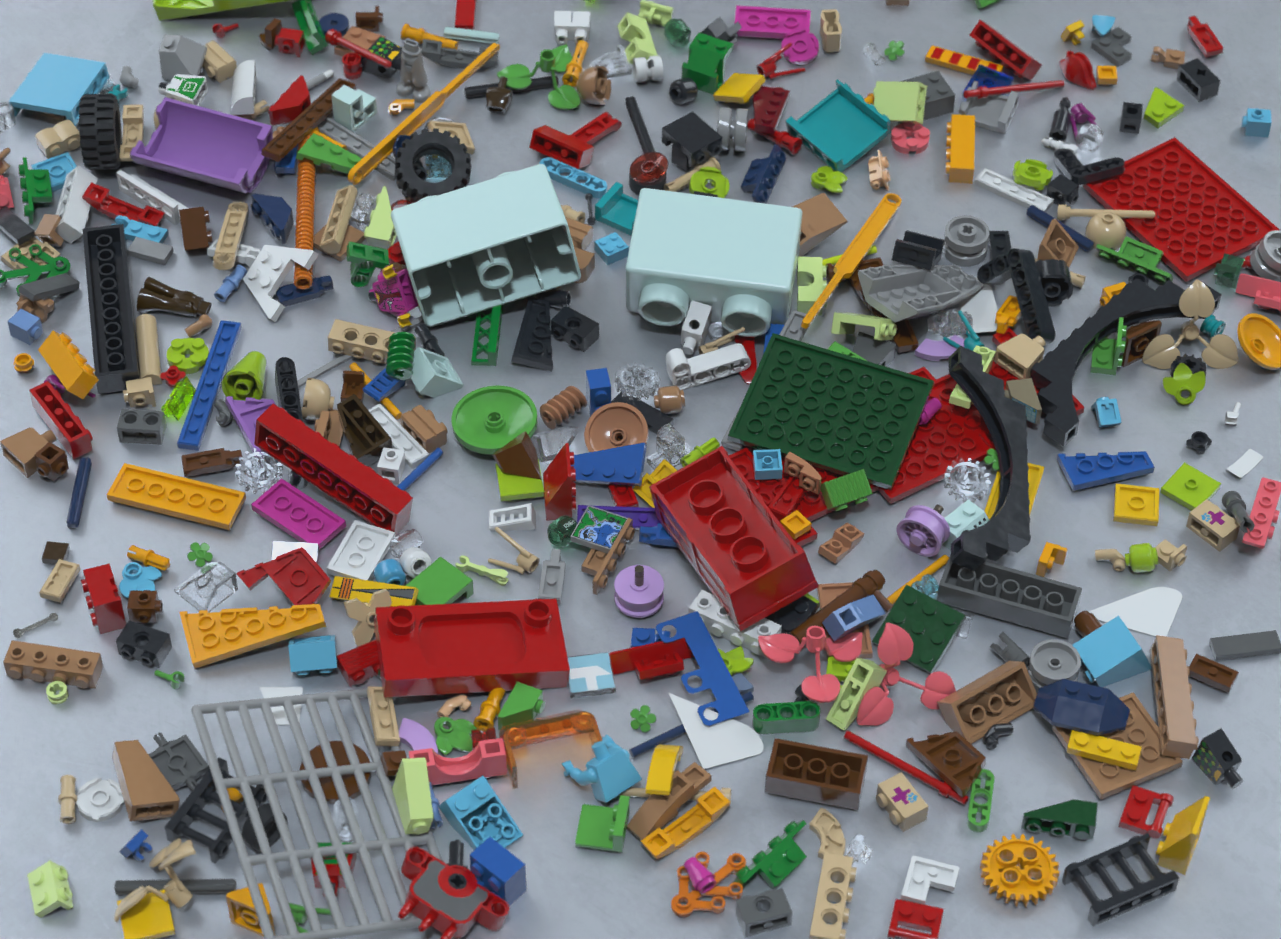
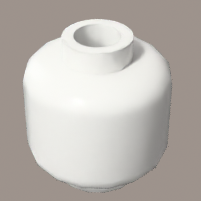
(414, 561)

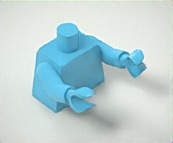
(607, 772)

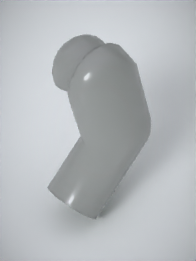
(127, 78)

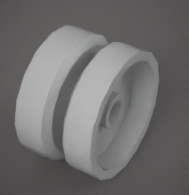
(733, 129)
(966, 241)
(1267, 256)
(1053, 661)

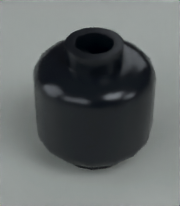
(683, 91)

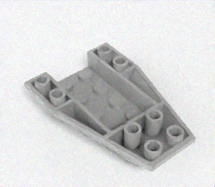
(915, 292)

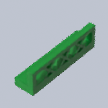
(310, 25)
(491, 333)

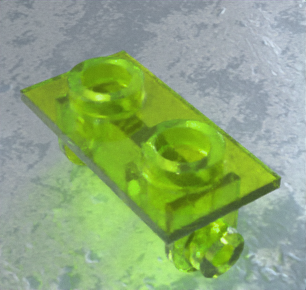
(179, 399)

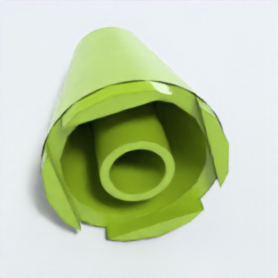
(246, 377)

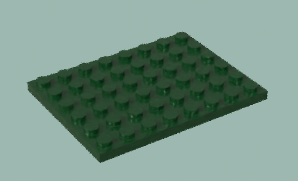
(831, 410)

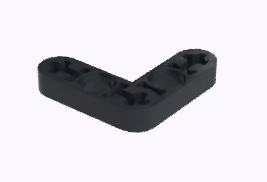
(1080, 174)

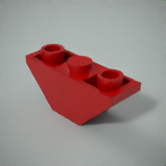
(290, 103)

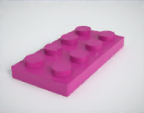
(770, 22)
(298, 514)

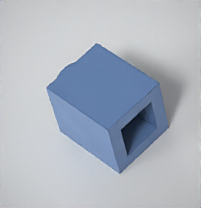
(25, 326)

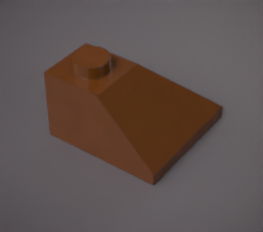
(1137, 340)

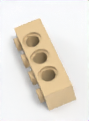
(359, 341)
(833, 869)

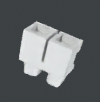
(566, 30)

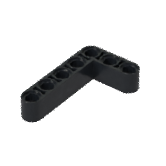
(1022, 268)

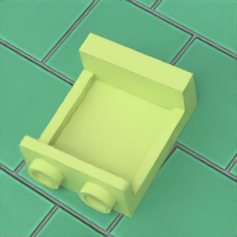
(900, 100)
(845, 324)

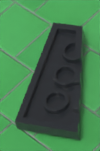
(534, 338)

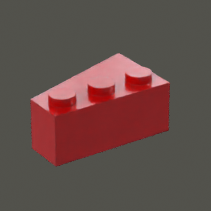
(103, 599)

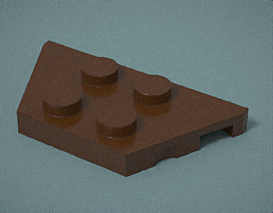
(950, 759)

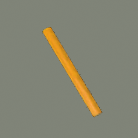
(386, 401)
(929, 570)

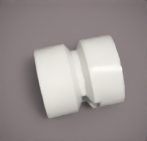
(648, 69)

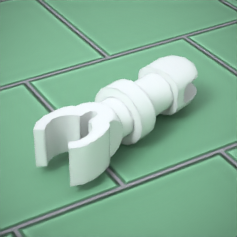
(1049, 142)

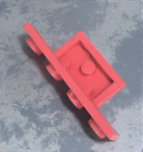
(1266, 291)
(1263, 513)

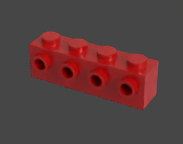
(1006, 50)
(61, 420)

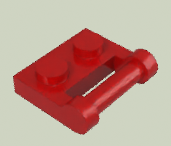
(1138, 809)
(916, 917)

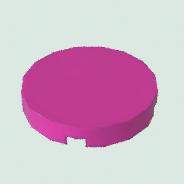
(803, 48)

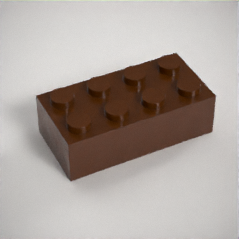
(816, 774)

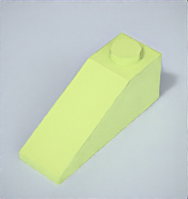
(860, 679)

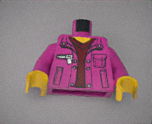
(394, 294)

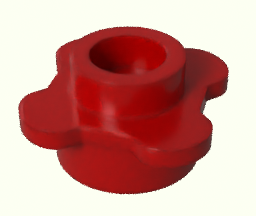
(172, 376)

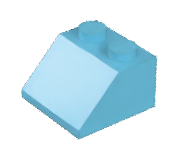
(313, 654)

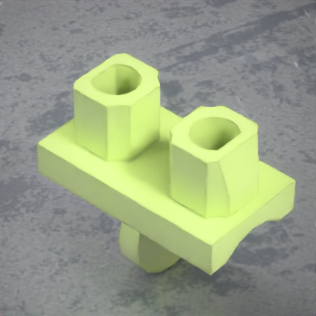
(655, 12)

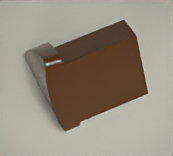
(271, 30)

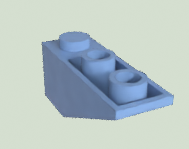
(853, 617)

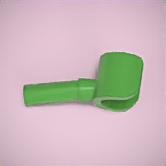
(171, 678)

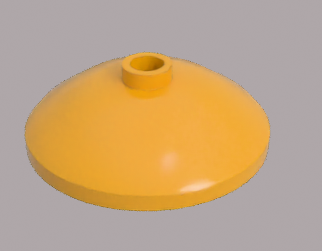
(1260, 340)

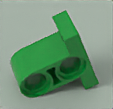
(364, 261)

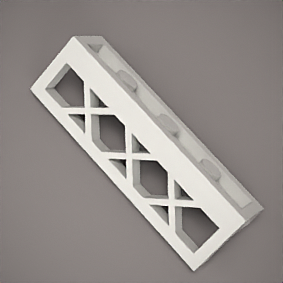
(150, 196)

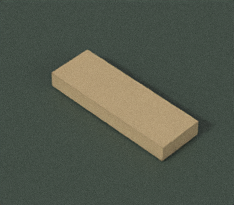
(383, 718)

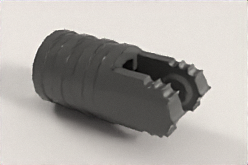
(1011, 652)

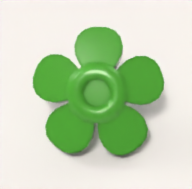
(894, 50)
(992, 458)
(199, 553)
(642, 718)

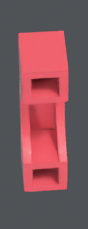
(485, 760)

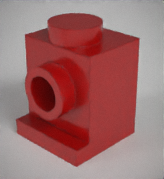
(290, 41)

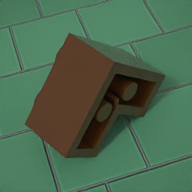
(195, 228)

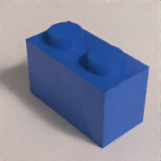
(597, 389)

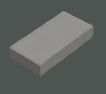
(150, 250)

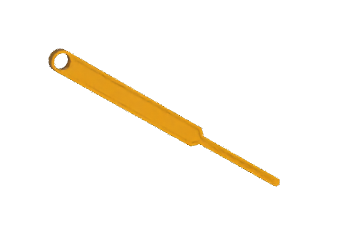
(416, 119)
(856, 251)

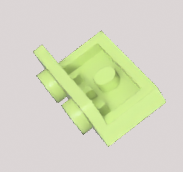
(49, 888)

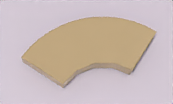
(828, 832)

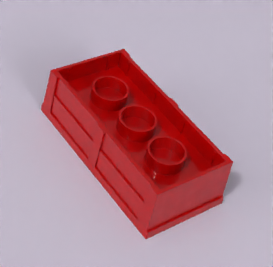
(732, 538)

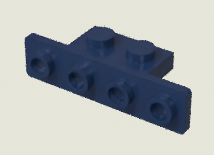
(763, 175)

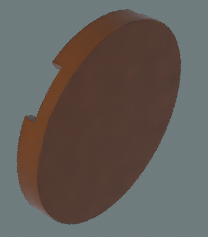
(341, 760)

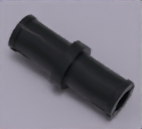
(428, 340)

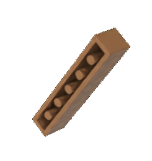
(1173, 697)

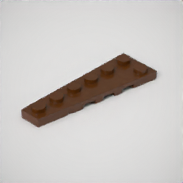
(904, 337)

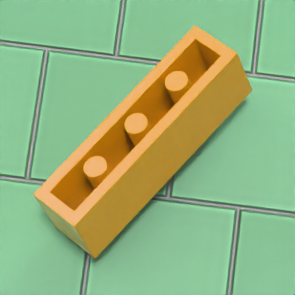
(961, 148)
(68, 364)

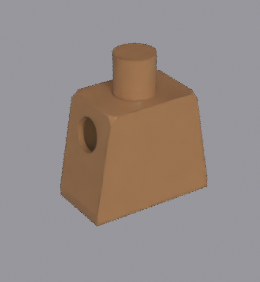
(23, 446)

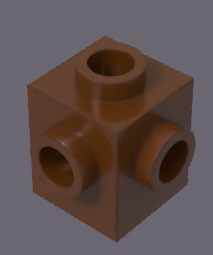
(51, 461)
(144, 606)

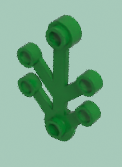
(33, 269)

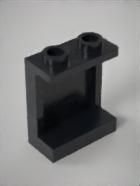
(693, 138)
(918, 250)

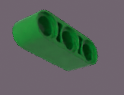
(786, 717)

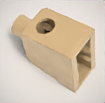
(1020, 354)

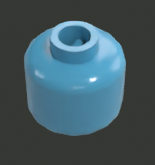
(390, 572)

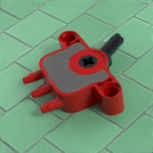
(448, 894)

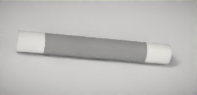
(319, 79)

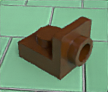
(369, 20)

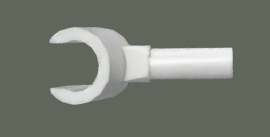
(1231, 417)

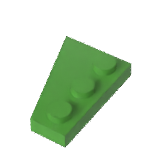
(326, 152)

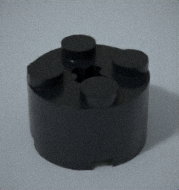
(1055, 280)

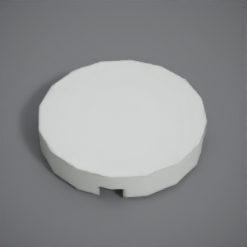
(100, 800)

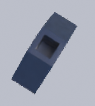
(274, 214)

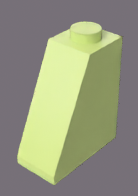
(413, 796)

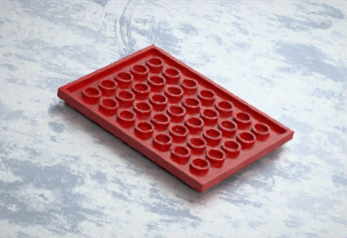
(1193, 208)

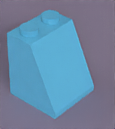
(1111, 654)

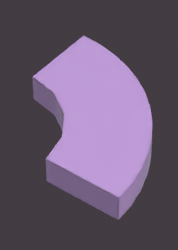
(937, 350)
(416, 736)

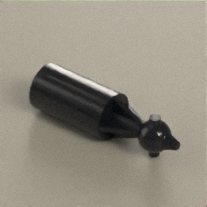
(1061, 121)

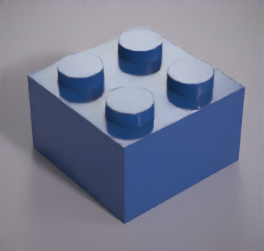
(498, 870)

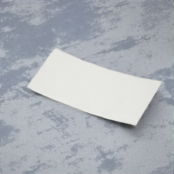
(982, 308)

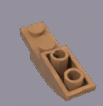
(662, 808)

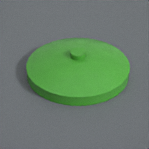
(492, 418)

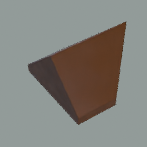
(519, 457)

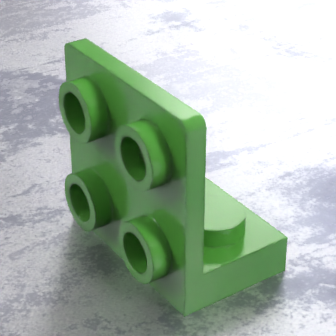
(1107, 355)
(603, 826)

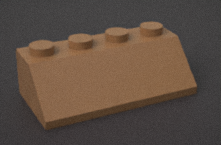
(989, 701)

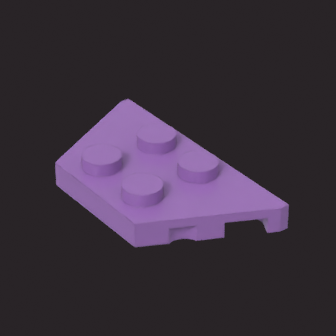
(245, 415)

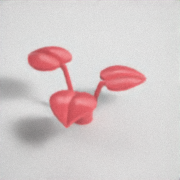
(892, 647)
(824, 688)

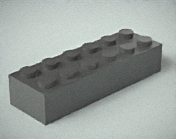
(1011, 596)

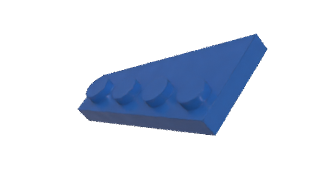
(612, 466)
(1091, 471)

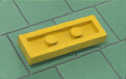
(1104, 749)

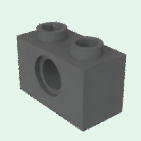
(755, 922)

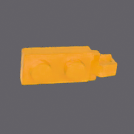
(1008, 314)

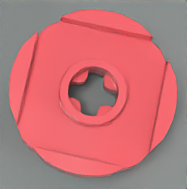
(918, 142)

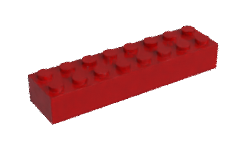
(332, 470)

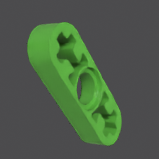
(985, 808)

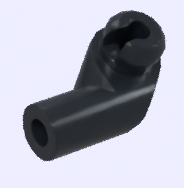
(990, 737)

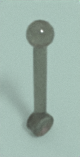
(18, 633)

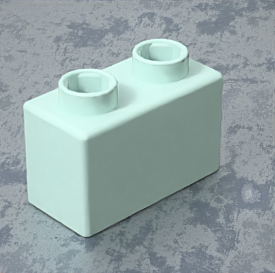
(486, 244)
(712, 253)

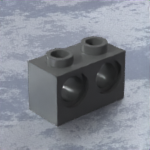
(141, 426)

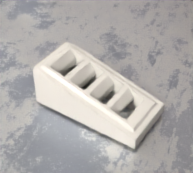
(513, 524)

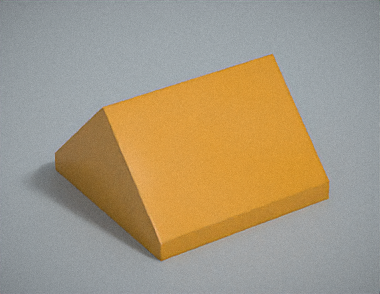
(243, 911)

